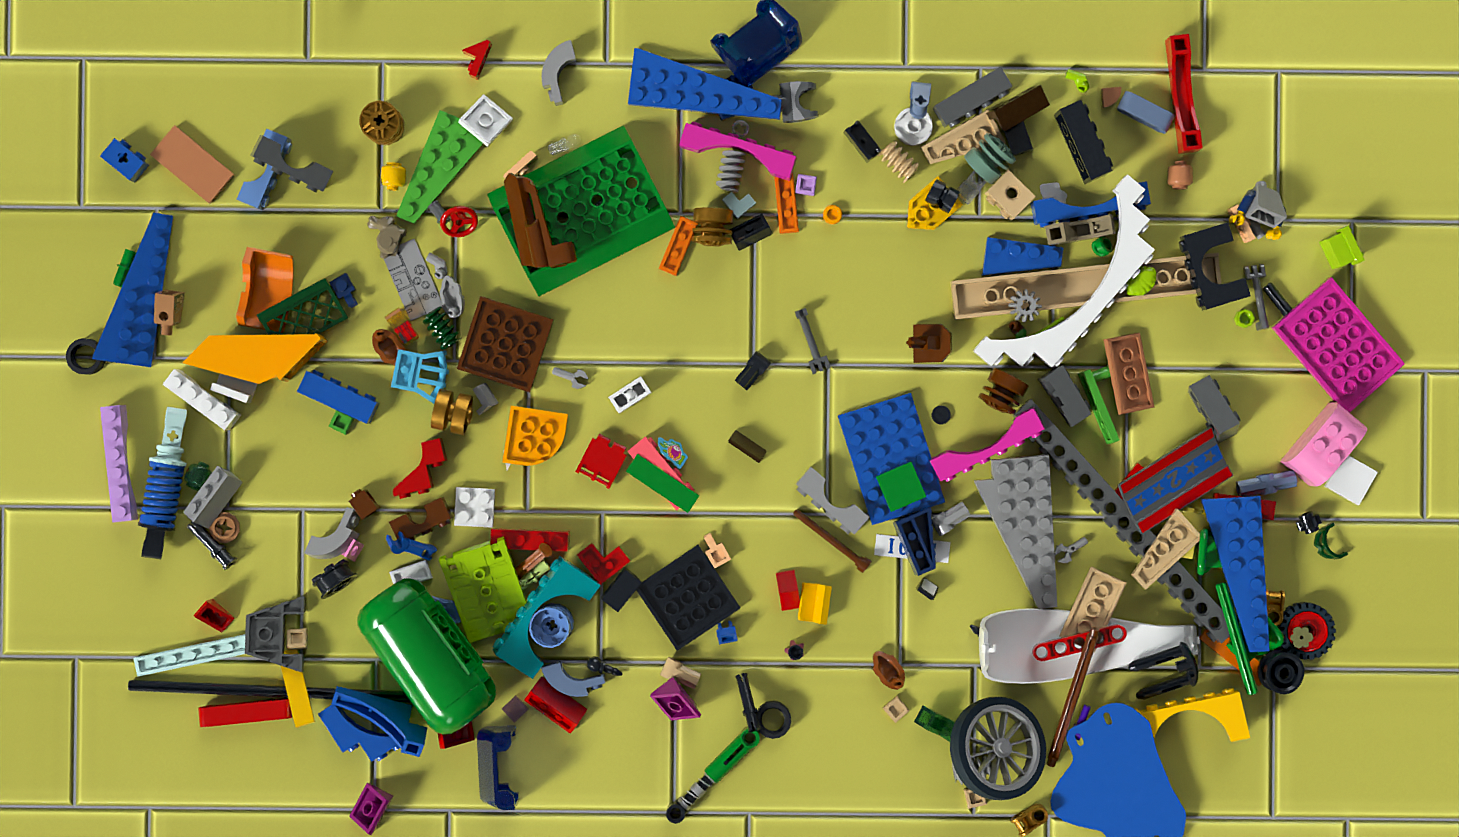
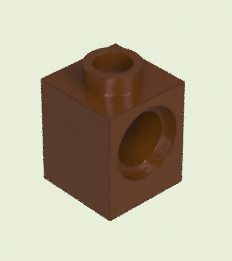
(363, 503)

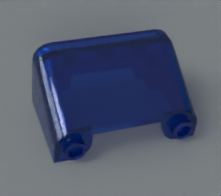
(759, 43)
(490, 742)

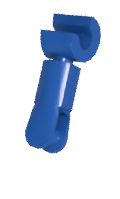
(410, 546)

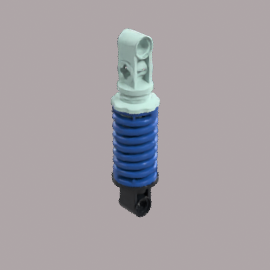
(165, 486)

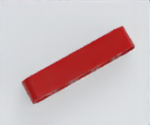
(1069, 640)
(244, 712)

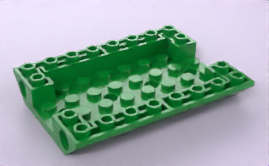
(598, 232)

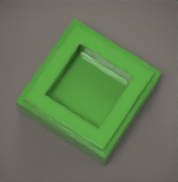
(341, 422)

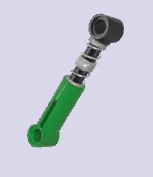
(713, 773)

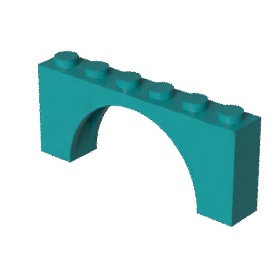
(561, 580)

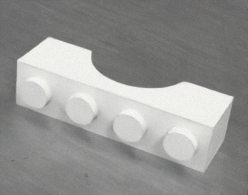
(201, 400)

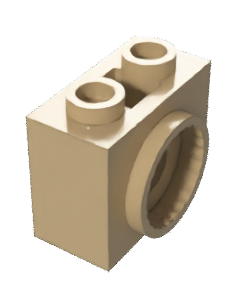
(998, 196)

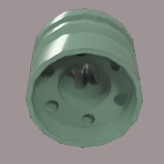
(988, 160)

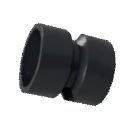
(942, 196)

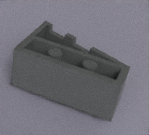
(1065, 395)
(1214, 408)

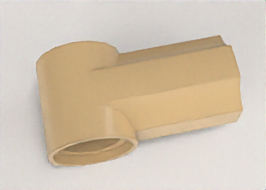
(681, 673)

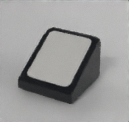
(927, 588)

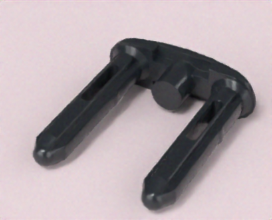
(1187, 664)

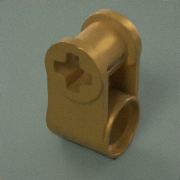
(1276, 605)
(1028, 819)

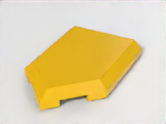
(924, 215)

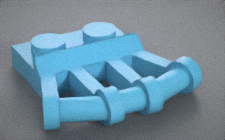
(408, 369)

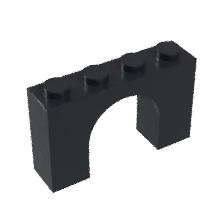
(1209, 293)

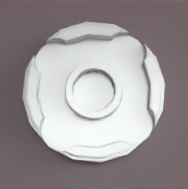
(912, 130)

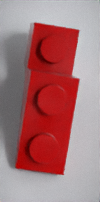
(420, 478)

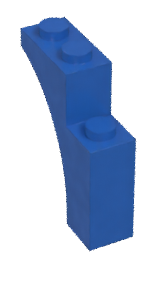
(349, 733)

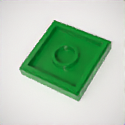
(900, 486)

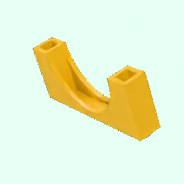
(1223, 706)

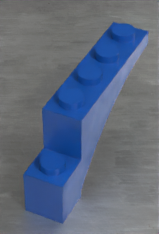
(388, 715)

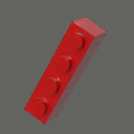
(531, 539)

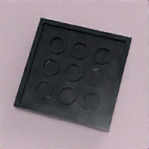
(687, 597)

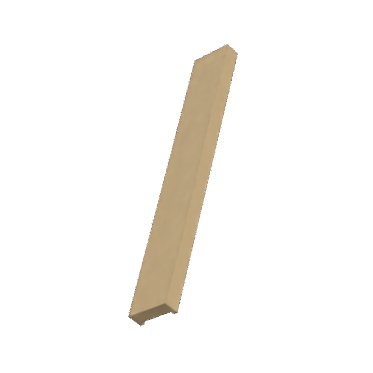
(1069, 287)

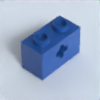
(114, 156)

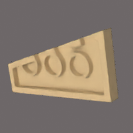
(1169, 546)

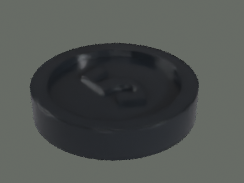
(940, 415)

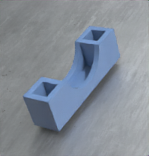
(256, 192)

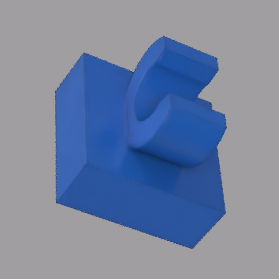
(726, 635)

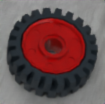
(1319, 625)

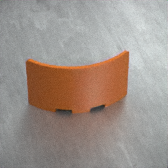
(268, 282)

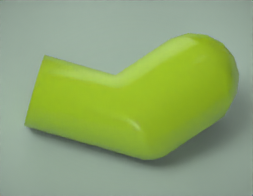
(1080, 80)

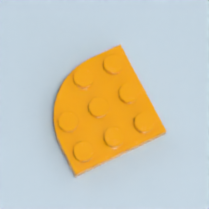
(533, 435)

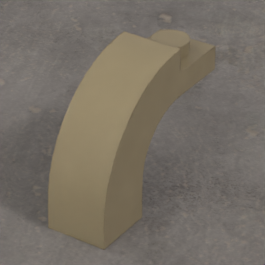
(1080, 230)

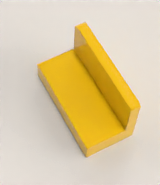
(814, 603)

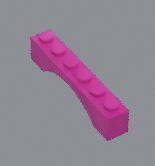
(700, 139)
(951, 462)

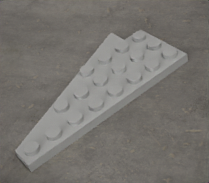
(1022, 512)

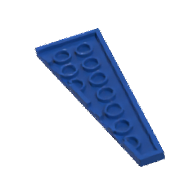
(675, 86)
(131, 325)

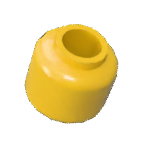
(393, 176)

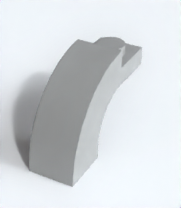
(553, 65)
(337, 542)

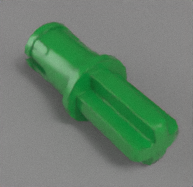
(124, 267)

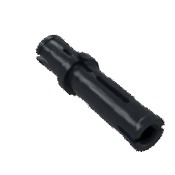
(747, 702)

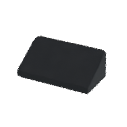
(750, 231)

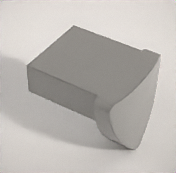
(485, 397)

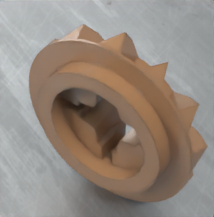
(229, 535)

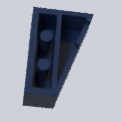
(917, 540)

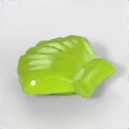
(1142, 282)

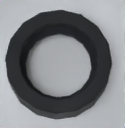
(70, 357)
(787, 719)

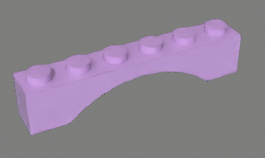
(115, 444)

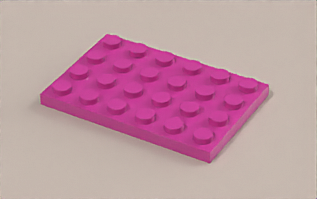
(1338, 345)

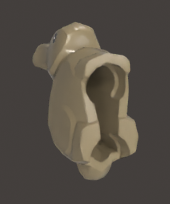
(389, 236)

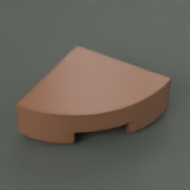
(1110, 96)

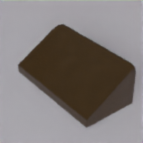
(747, 446)

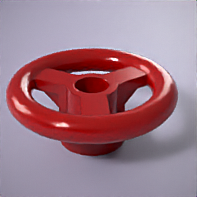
(459, 218)

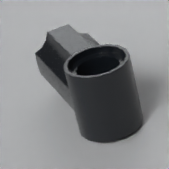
(755, 366)

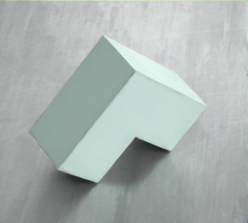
(738, 207)

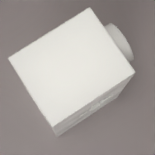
(630, 395)

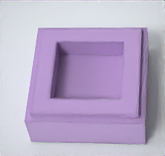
(806, 185)

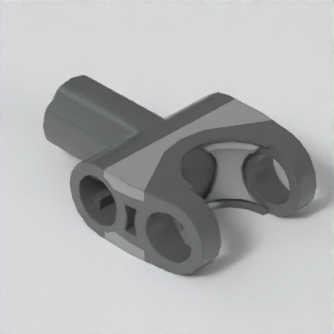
(791, 108)

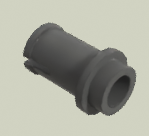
(438, 211)

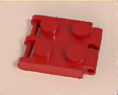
(602, 460)

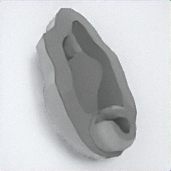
(451, 297)

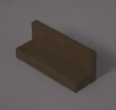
(1019, 107)

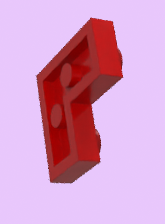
(603, 567)

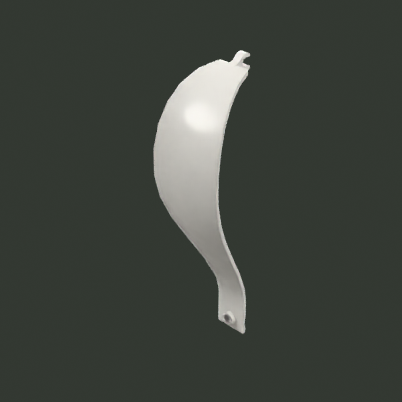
(1010, 635)

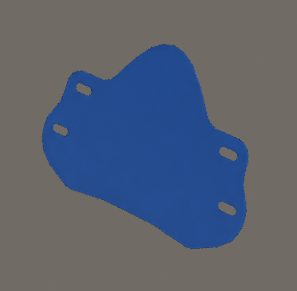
(1117, 779)

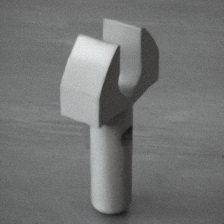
(570, 376)
(1070, 549)

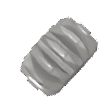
(1018, 303)

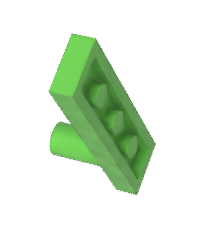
(1088, 380)

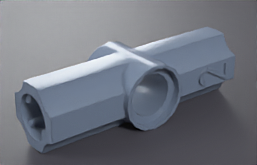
(1266, 483)

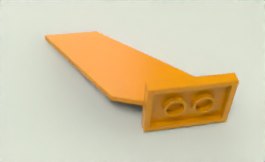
(256, 356)

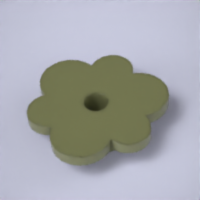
(1306, 637)

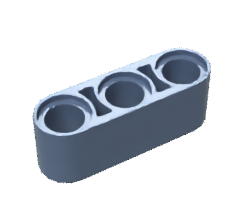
(1145, 112)

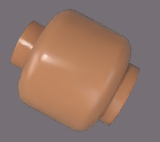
(1180, 175)

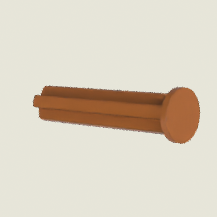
(542, 552)

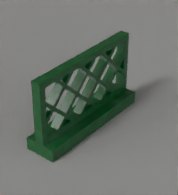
(297, 299)

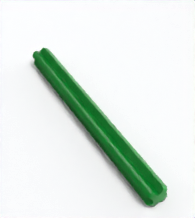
(1236, 638)

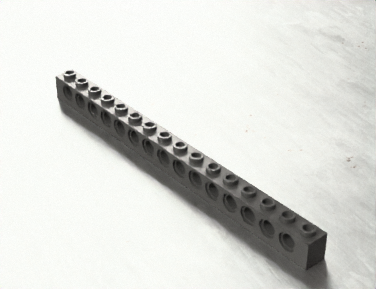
(1202, 619)

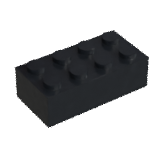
(1083, 141)

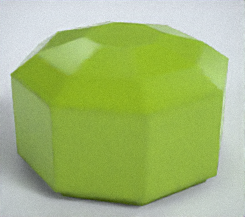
(1244, 318)

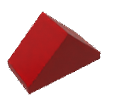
(788, 590)
(214, 615)

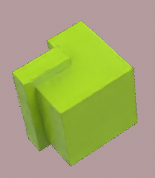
(1342, 248)

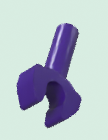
(1082, 718)

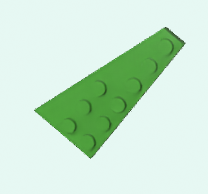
(442, 159)

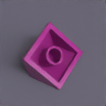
(675, 701)
(370, 808)

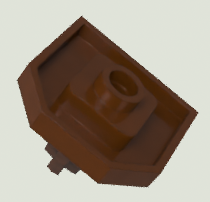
(930, 343)

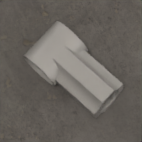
(945, 521)

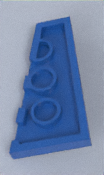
(1016, 256)

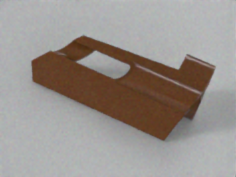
(531, 234)

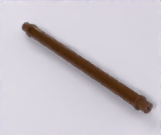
(1073, 696)

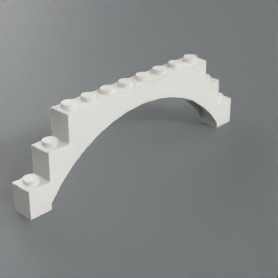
(1128, 256)

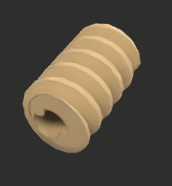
(899, 161)

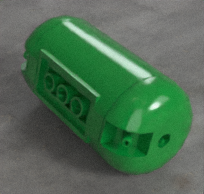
(427, 655)

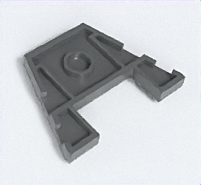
(266, 634)

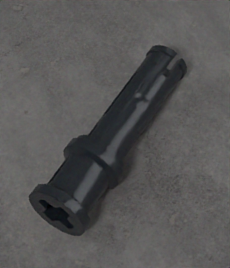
(217, 551)

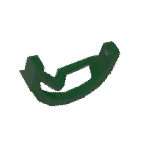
(1332, 555)

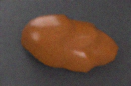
(386, 345)
(888, 670)

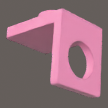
(353, 550)

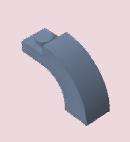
(569, 685)

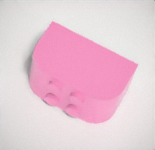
(1324, 445)

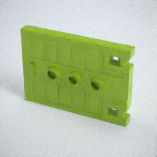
(484, 588)

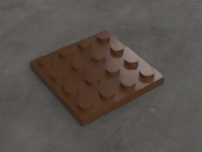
(505, 344)

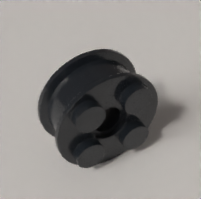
(334, 578)
(1288, 679)

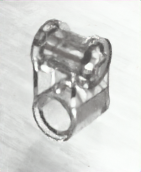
(970, 188)

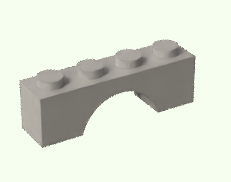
(850, 517)

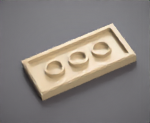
(1093, 604)

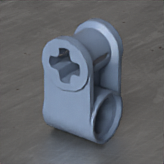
(919, 99)

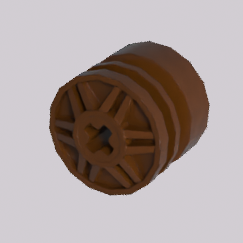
(1003, 391)

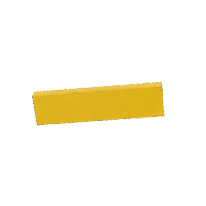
(298, 695)

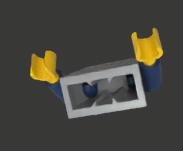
(1264, 207)

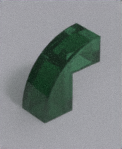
(935, 722)

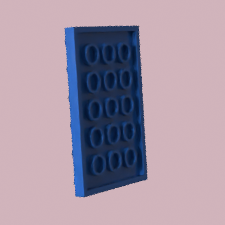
(884, 439)

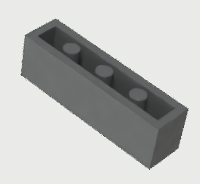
(972, 97)

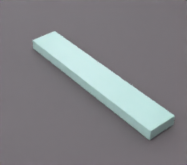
(190, 655)

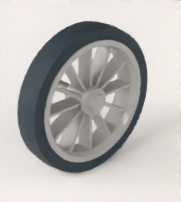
(998, 748)

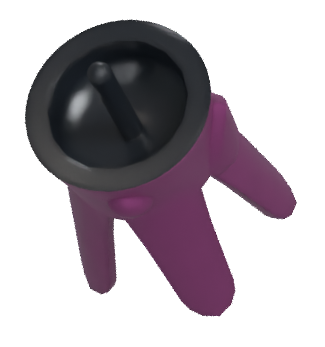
(795, 651)

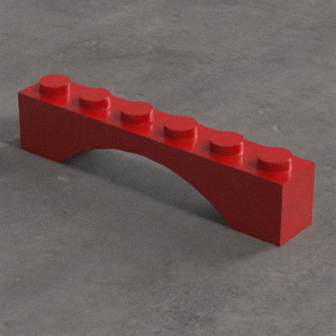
(1179, 67)

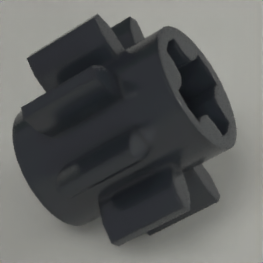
(1308, 522)

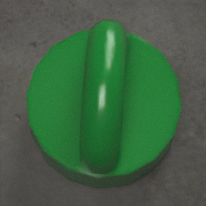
(1102, 246)

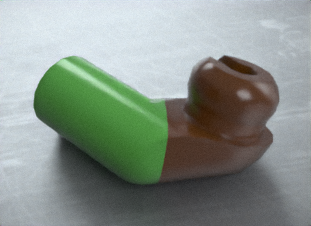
(1017, 329)

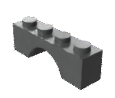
(269, 152)

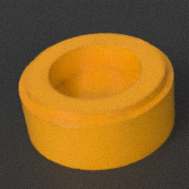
(832, 214)

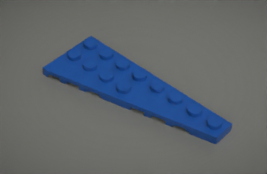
(1239, 543)

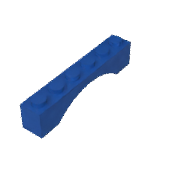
(1051, 210)

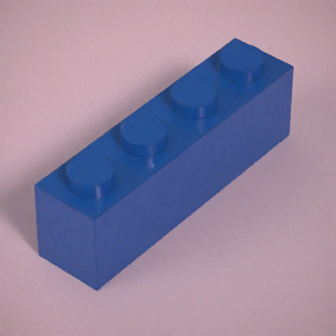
(338, 397)

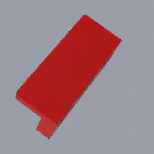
(555, 705)

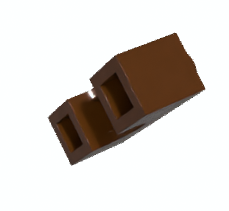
(437, 514)

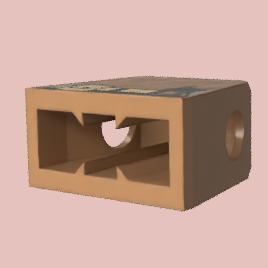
(168, 309)

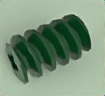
(441, 328)

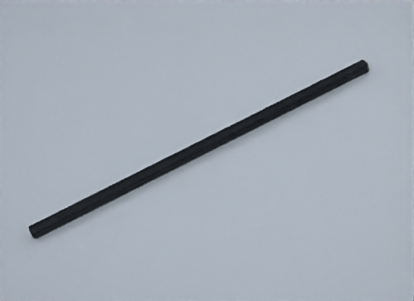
(248, 690)

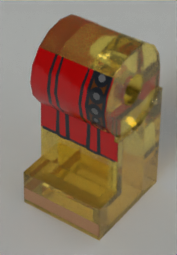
(402, 326)

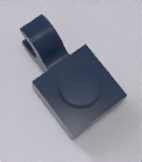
(343, 288)

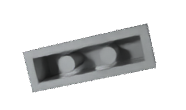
(212, 497)

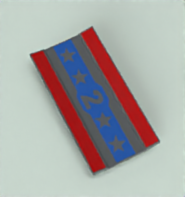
(1174, 480)

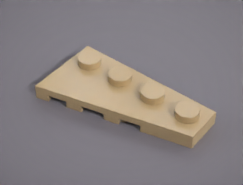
(961, 139)

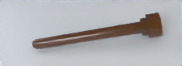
(861, 562)

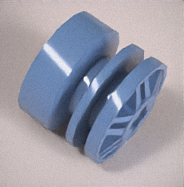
(541, 629)

